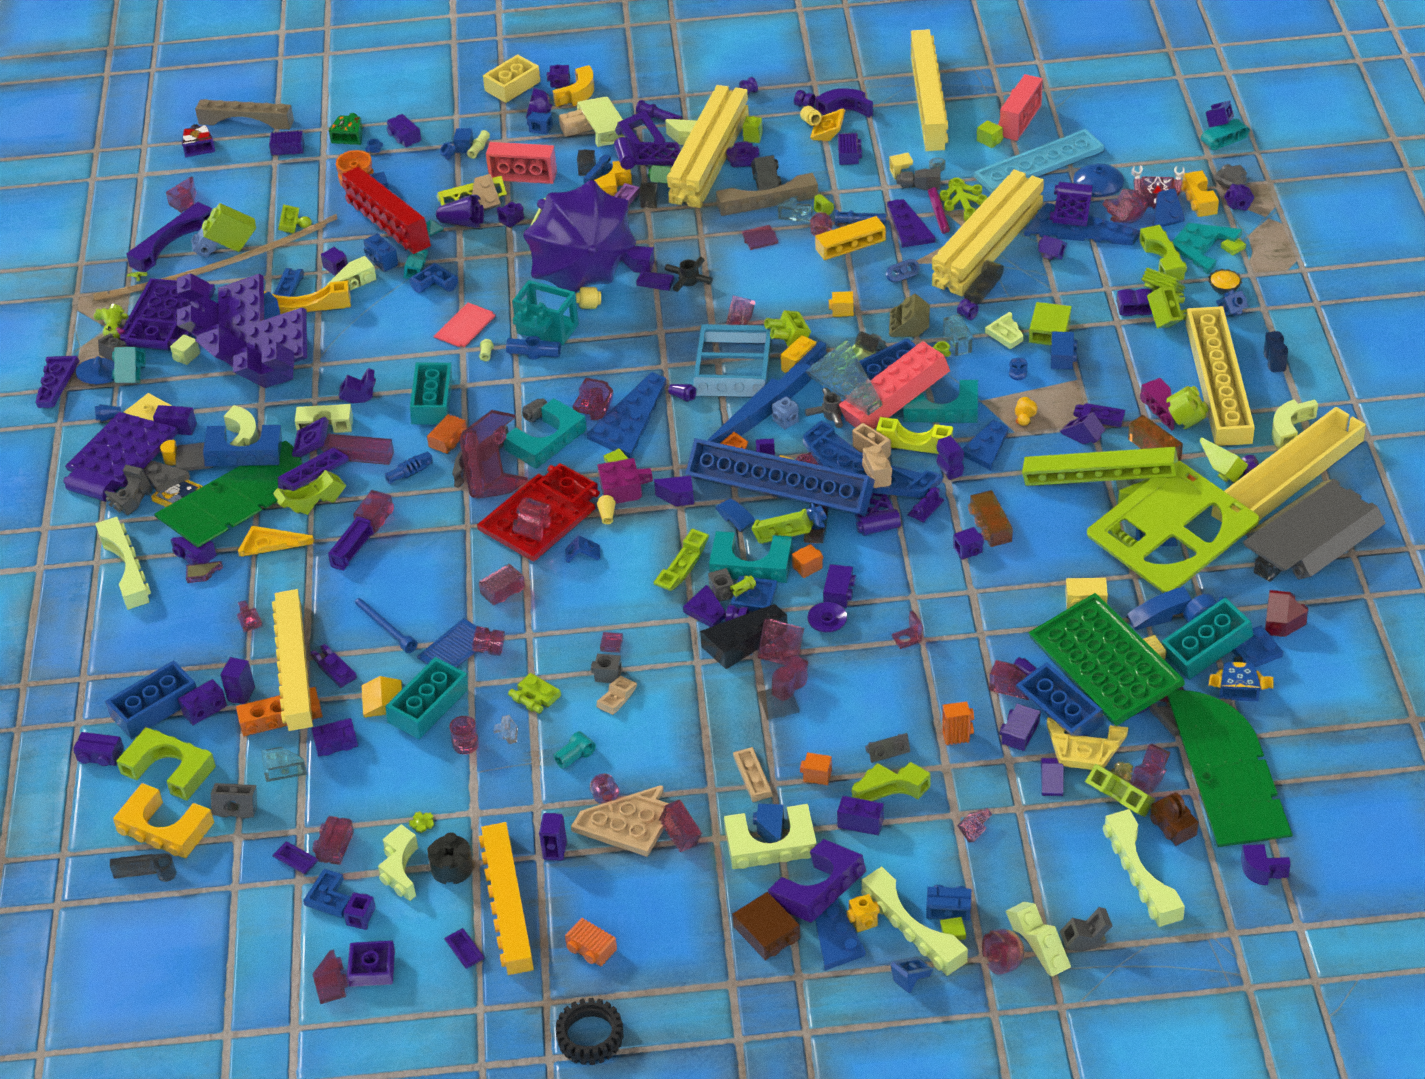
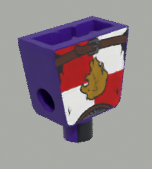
(197, 141)

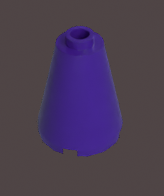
(462, 212)

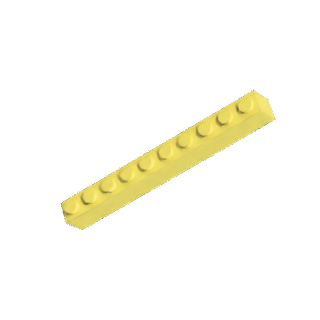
(293, 661)

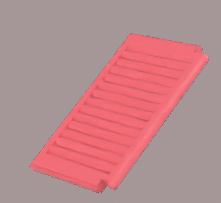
(465, 325)

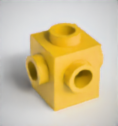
(863, 912)

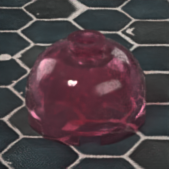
(1003, 950)

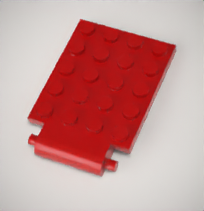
(569, 501)

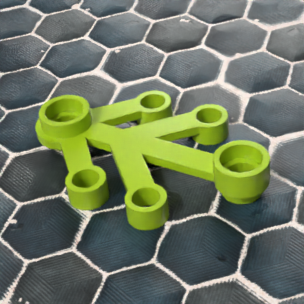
(958, 185)

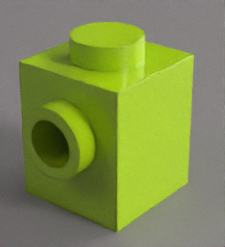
(752, 129)
(989, 134)

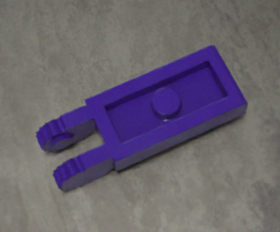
(334, 666)

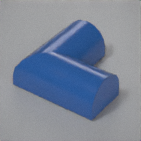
(433, 275)

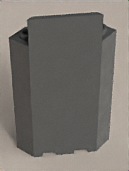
(1315, 529)

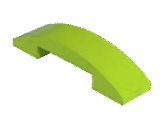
(684, 562)

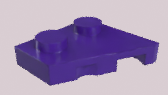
(705, 607)

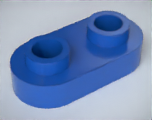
(902, 271)

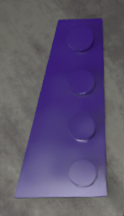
(56, 376)

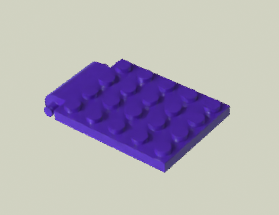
(155, 316)
(120, 443)

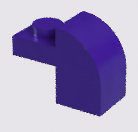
(358, 390)
(1260, 868)

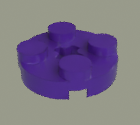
(742, 154)

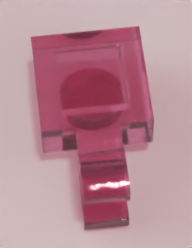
(248, 617)
(972, 824)

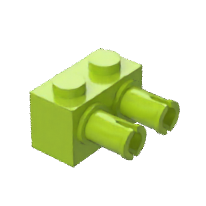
(1166, 307)
(788, 327)

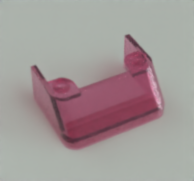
(482, 456)

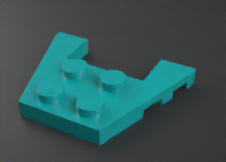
(1196, 240)

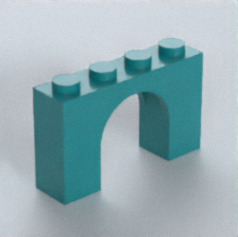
(961, 410)
(538, 450)
(771, 567)

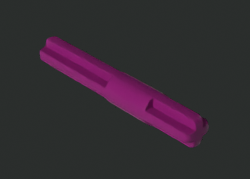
(938, 210)

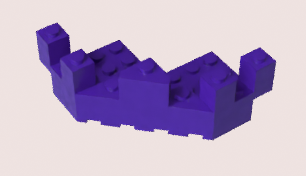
(237, 329)

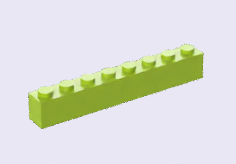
(1100, 466)

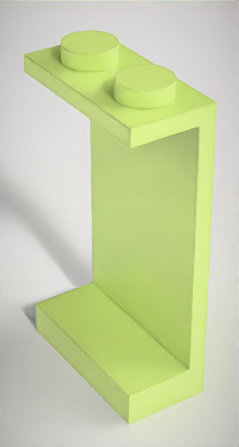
(602, 118)

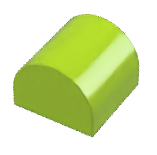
(822, 204)

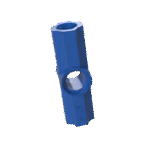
(533, 347)

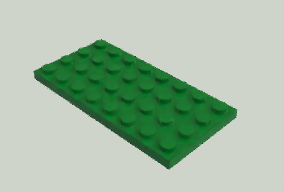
(1106, 659)

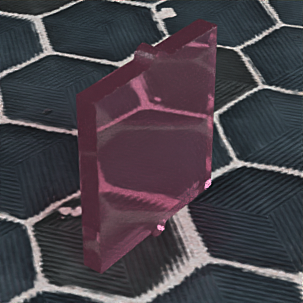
(759, 237)

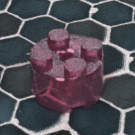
(532, 518)

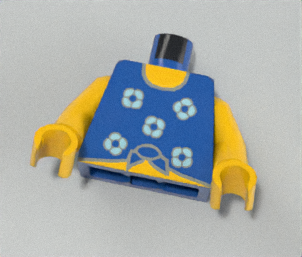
(1240, 681)

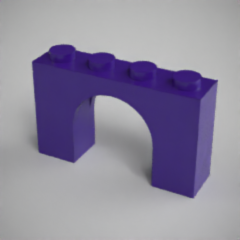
(811, 900)

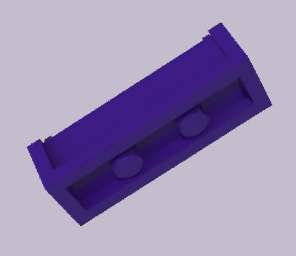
(350, 543)

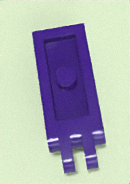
(1106, 415)

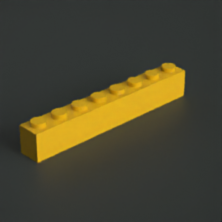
(507, 899)

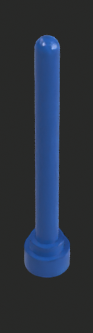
(406, 643)

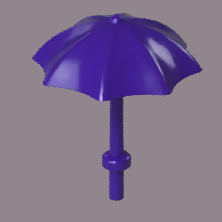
(579, 237)

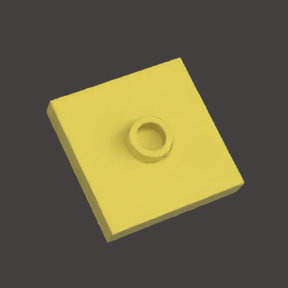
(145, 407)

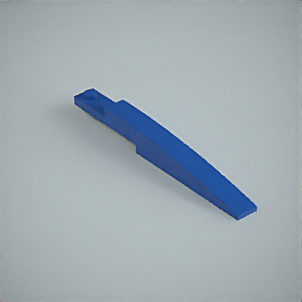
(760, 405)

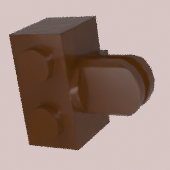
(1174, 818)

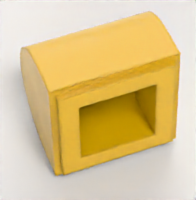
(169, 451)

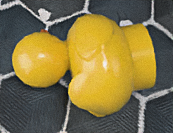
(1025, 410)

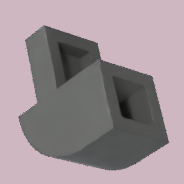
(1088, 934)

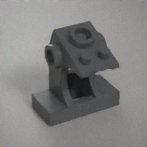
(134, 492)

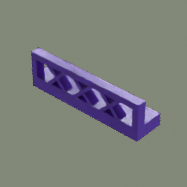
(311, 469)

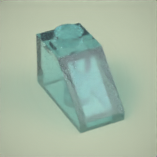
(282, 764)

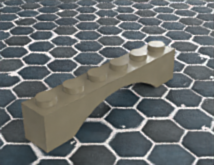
(275, 115)
(736, 201)

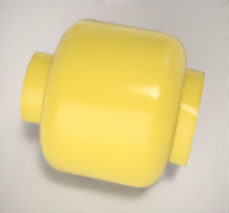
(588, 297)

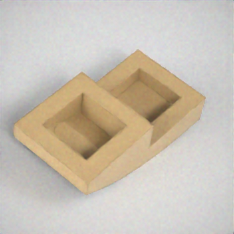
(618, 694)

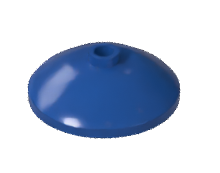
(1103, 177)

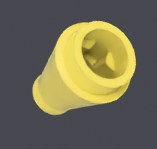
(606, 508)

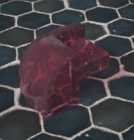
(1127, 208)

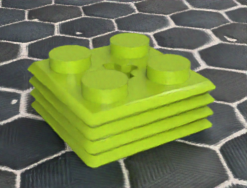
(1155, 280)

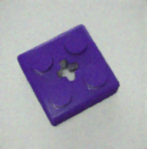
(371, 963)

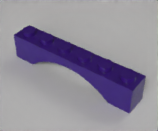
(146, 253)

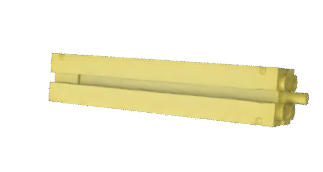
(707, 146)
(987, 232)

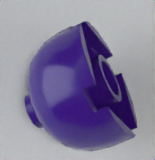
(539, 102)

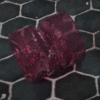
(488, 641)
(464, 734)

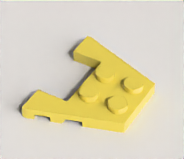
(1085, 751)

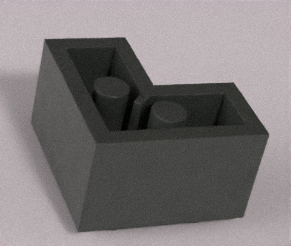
(765, 172)

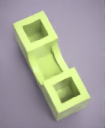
(338, 415)

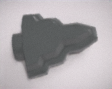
(1231, 174)

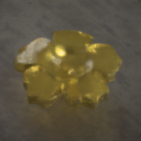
(1123, 770)

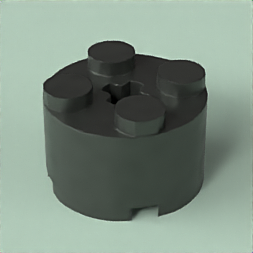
(450, 859)

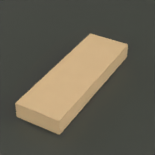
(752, 774)

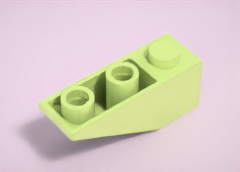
(357, 273)

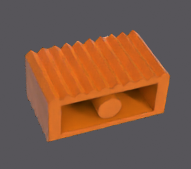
(446, 434)
(956, 723)
(590, 942)

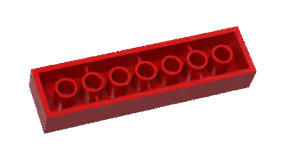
(386, 210)

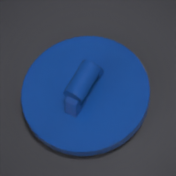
(95, 371)

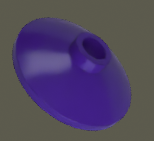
(827, 617)

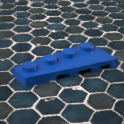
(837, 937)

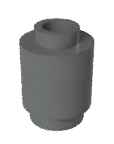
(533, 411)

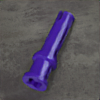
(653, 111)

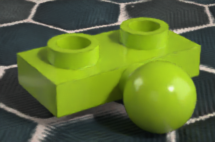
(289, 219)

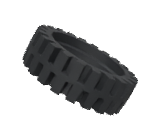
(595, 1052)

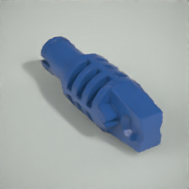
(409, 467)

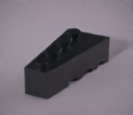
(739, 636)

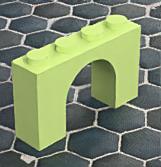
(749, 852)

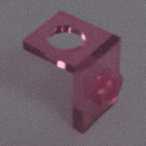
(914, 632)

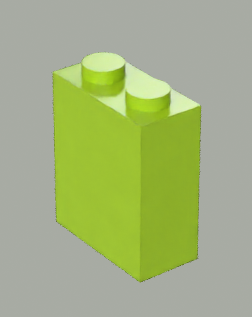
(228, 227)
(1046, 319)

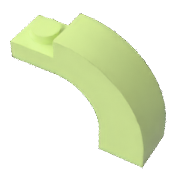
(1287, 416)
(244, 424)

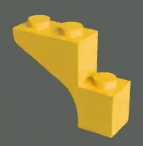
(616, 177)

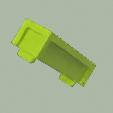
(784, 525)

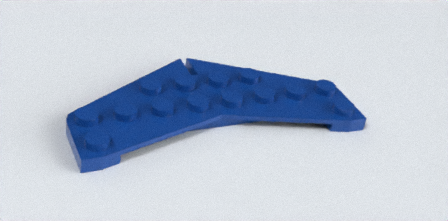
(836, 453)

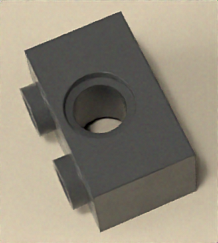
(243, 795)

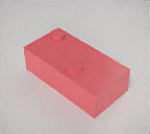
(1021, 106)
(522, 162)

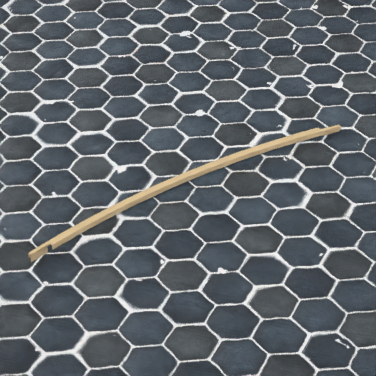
(102, 295)

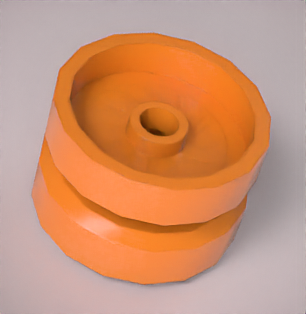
(351, 160)

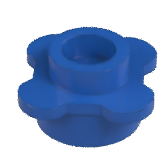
(373, 146)
(447, 150)

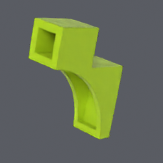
(325, 487)

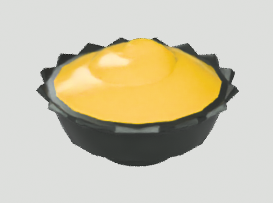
(1224, 280)

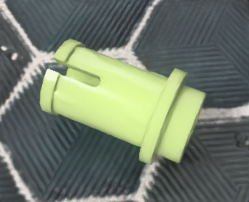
(486, 347)

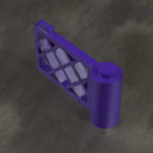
(629, 154)
(1074, 193)
(877, 519)

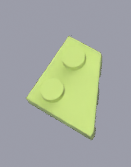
(1005, 331)

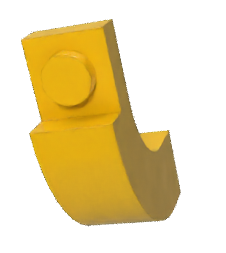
(579, 91)

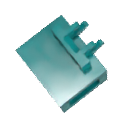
(544, 322)

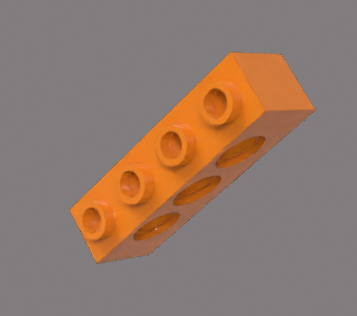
(266, 714)

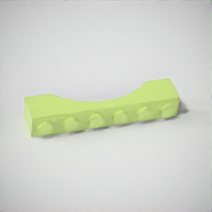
(131, 585)
(1162, 901)
(941, 948)

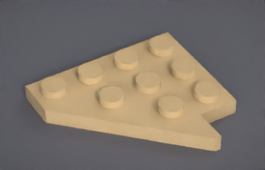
(625, 822)

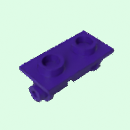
(926, 505)

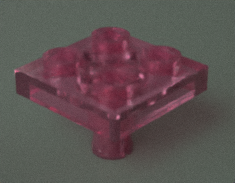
(782, 641)

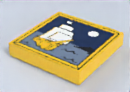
(175, 493)

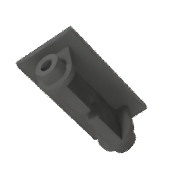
(888, 747)

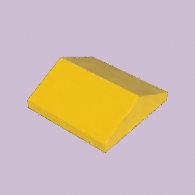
(829, 126)
(378, 694)

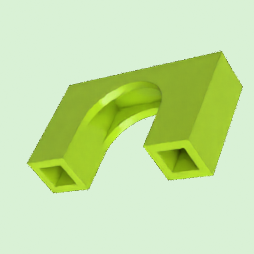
(154, 745)

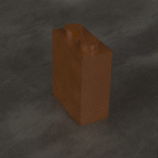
(766, 926)

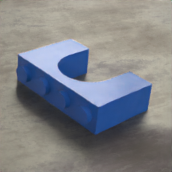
(263, 452)

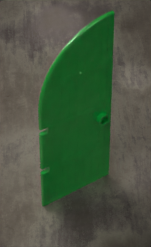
(227, 500)
(1227, 770)

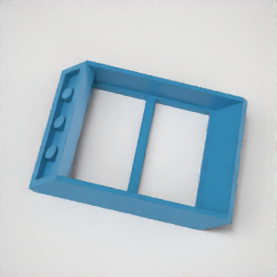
(732, 384)

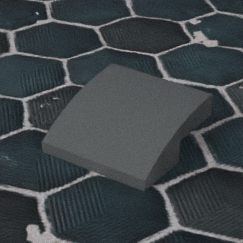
(190, 457)

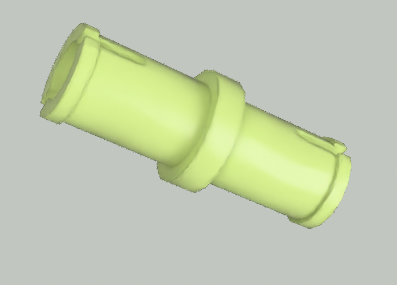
(478, 144)

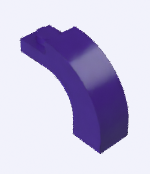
(844, 98)

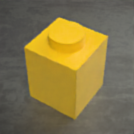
(842, 304)

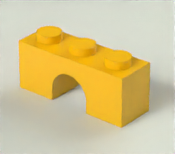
(1201, 200)

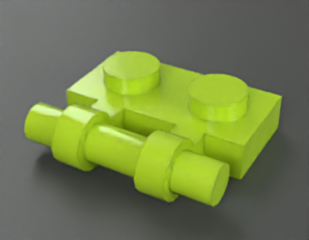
(539, 691)

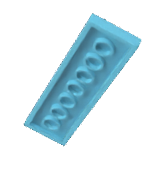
(1041, 159)

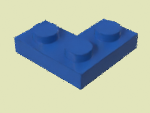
(324, 895)

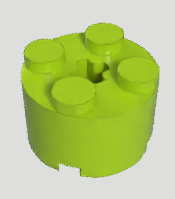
(1187, 407)

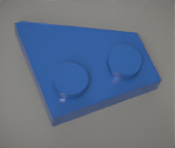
(1168, 209)

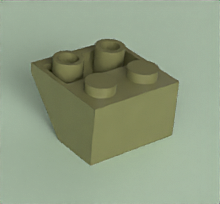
(909, 317)

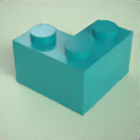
(127, 364)

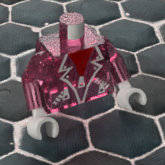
(1149, 187)

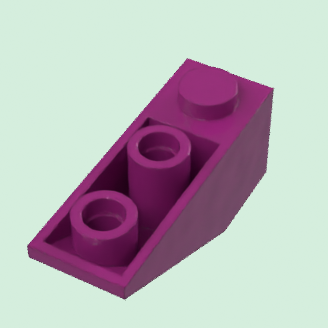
(1154, 396)

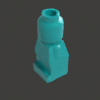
(415, 263)

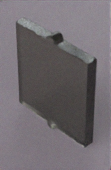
(775, 707)

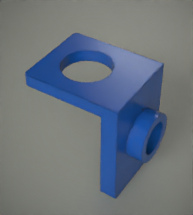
(584, 546)

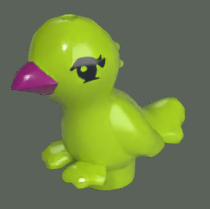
(112, 318)

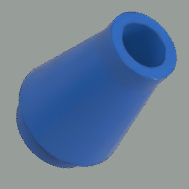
(106, 412)

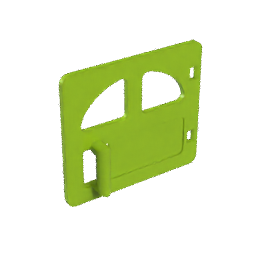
(1161, 512)

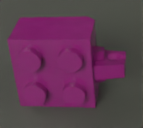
(623, 480)

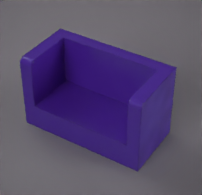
(1219, 114)

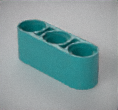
(1225, 134)

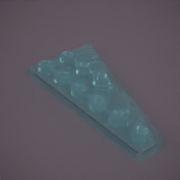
(845, 377)

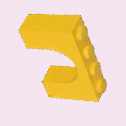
(177, 838)

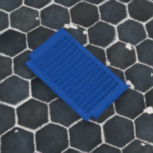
(453, 646)

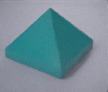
(433, 227)

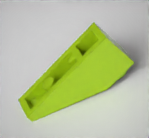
(1224, 462)

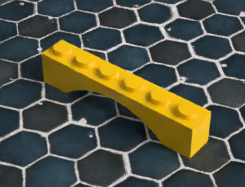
(332, 296)

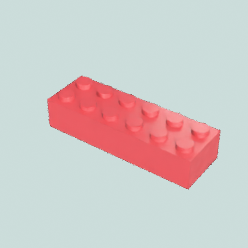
(900, 384)

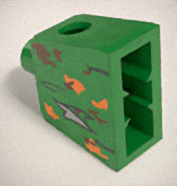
(346, 130)

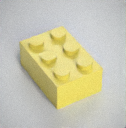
(511, 78)

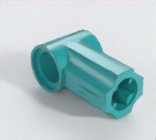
(578, 746)

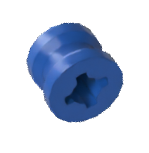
(1018, 368)

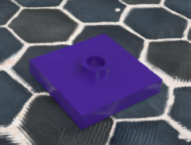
(310, 437)

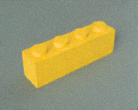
(850, 238)

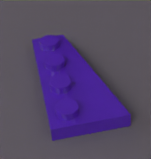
(908, 225)

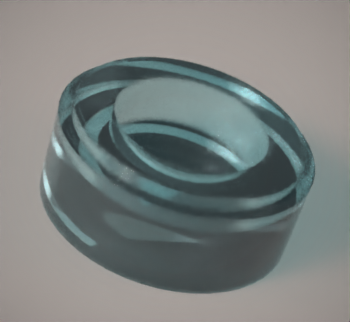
(937, 163)

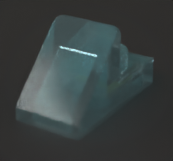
(794, 211)

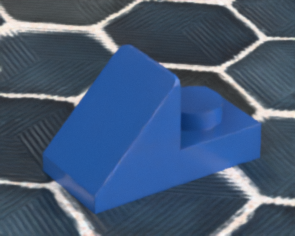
(908, 970)

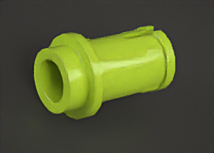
(744, 585)

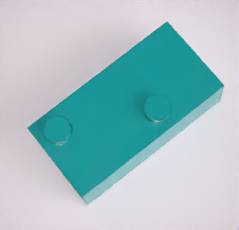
(430, 392)
(1207, 638)
(427, 697)

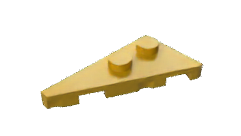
(266, 540)

